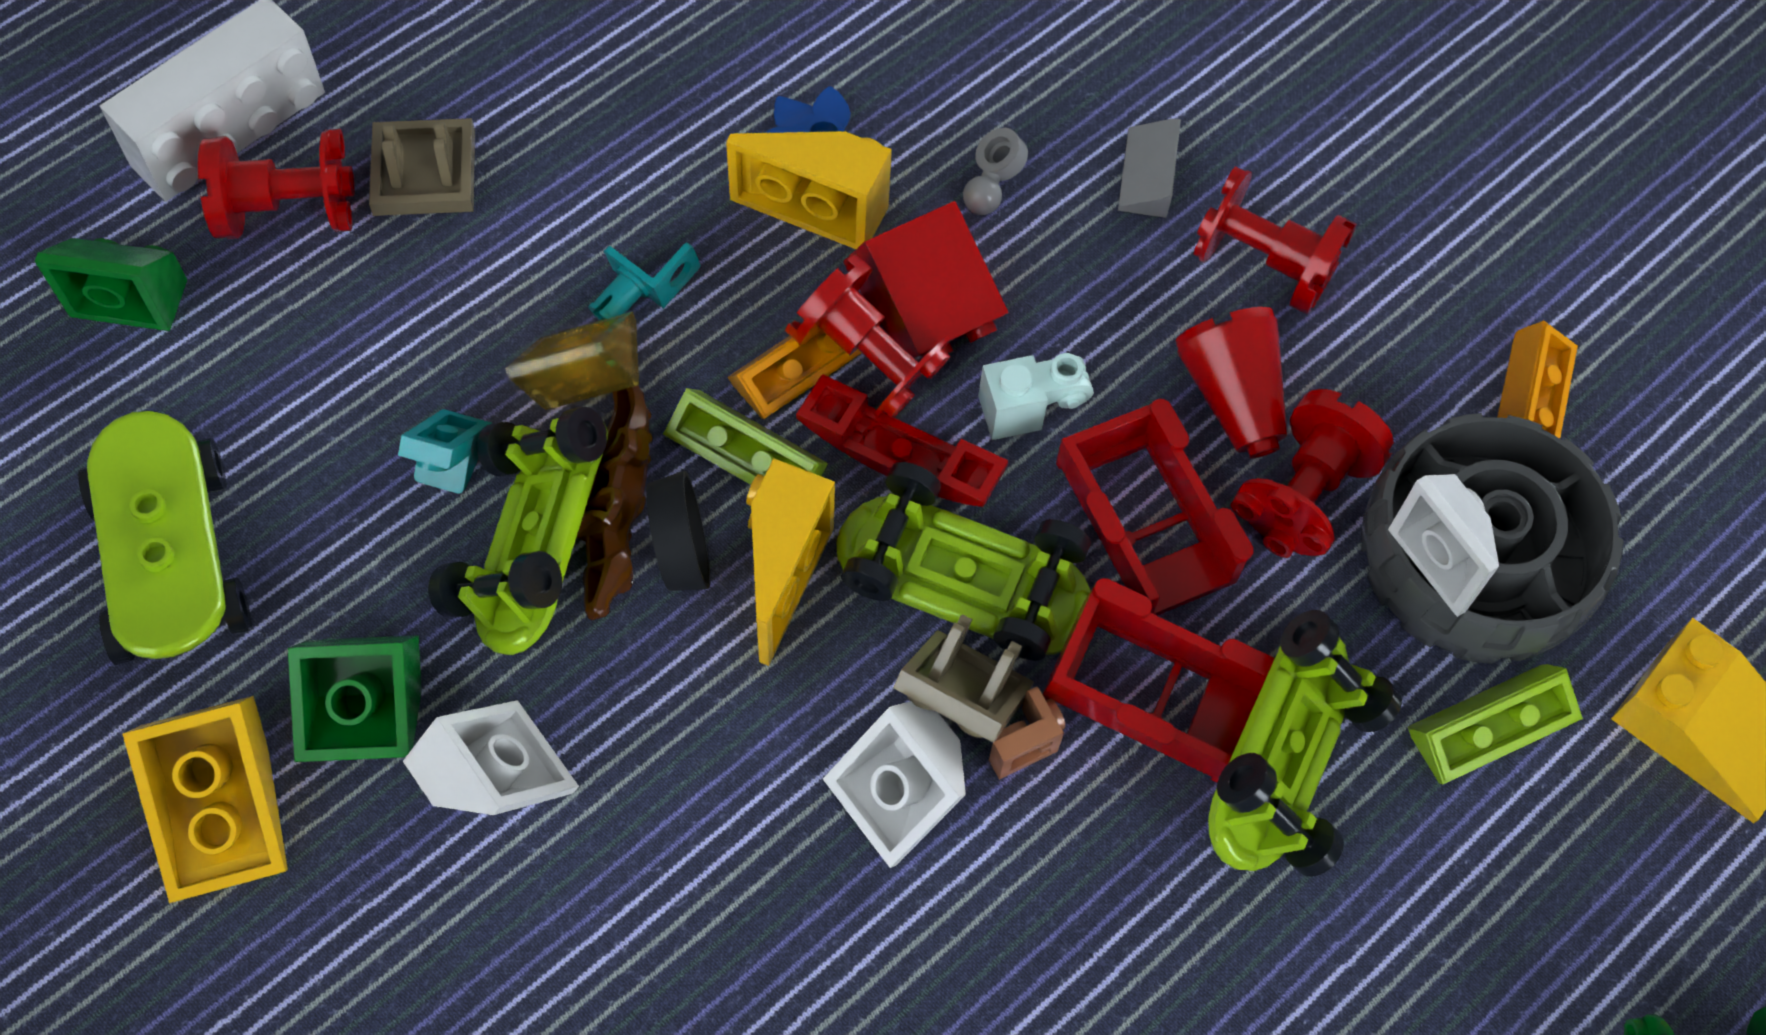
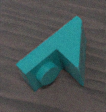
(443, 449)

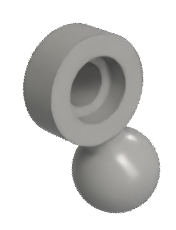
(1001, 157)

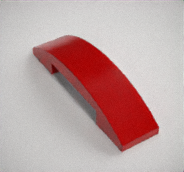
(848, 423)

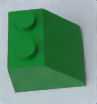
(114, 281)
(354, 697)

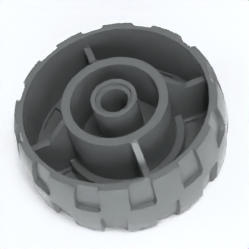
(1549, 529)

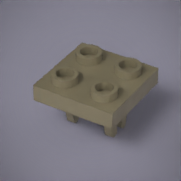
(422, 167)
(965, 683)

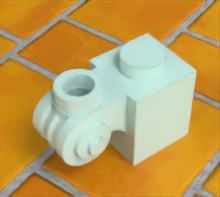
(1020, 389)

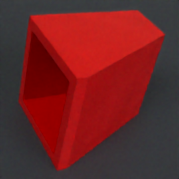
(931, 282)

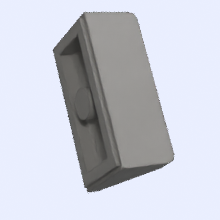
(1149, 168)

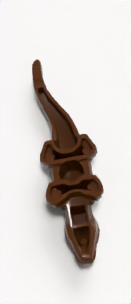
(615, 503)

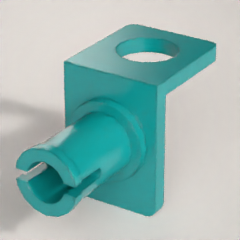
(634, 282)

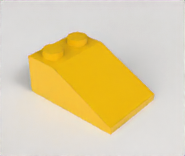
(813, 181)
(789, 533)
(1705, 716)
(208, 798)

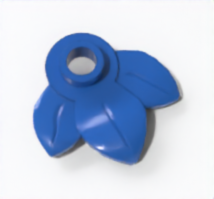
(827, 114)

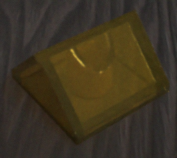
(579, 362)

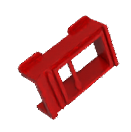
(1185, 573)
(1233, 686)

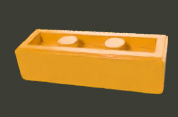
(787, 372)
(1539, 377)

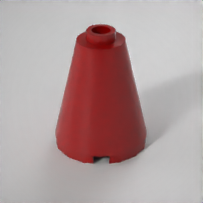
(1240, 377)

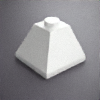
(1448, 538)
(487, 761)
(900, 778)

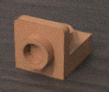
(1023, 744)

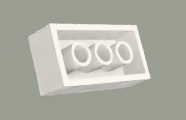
(225, 84)

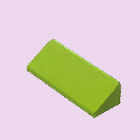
(733, 439)
(1496, 722)

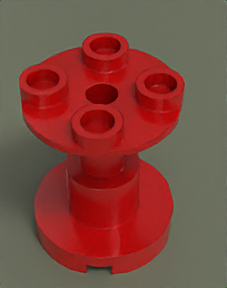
(259, 186)
(1290, 249)
(855, 325)
(1333, 445)

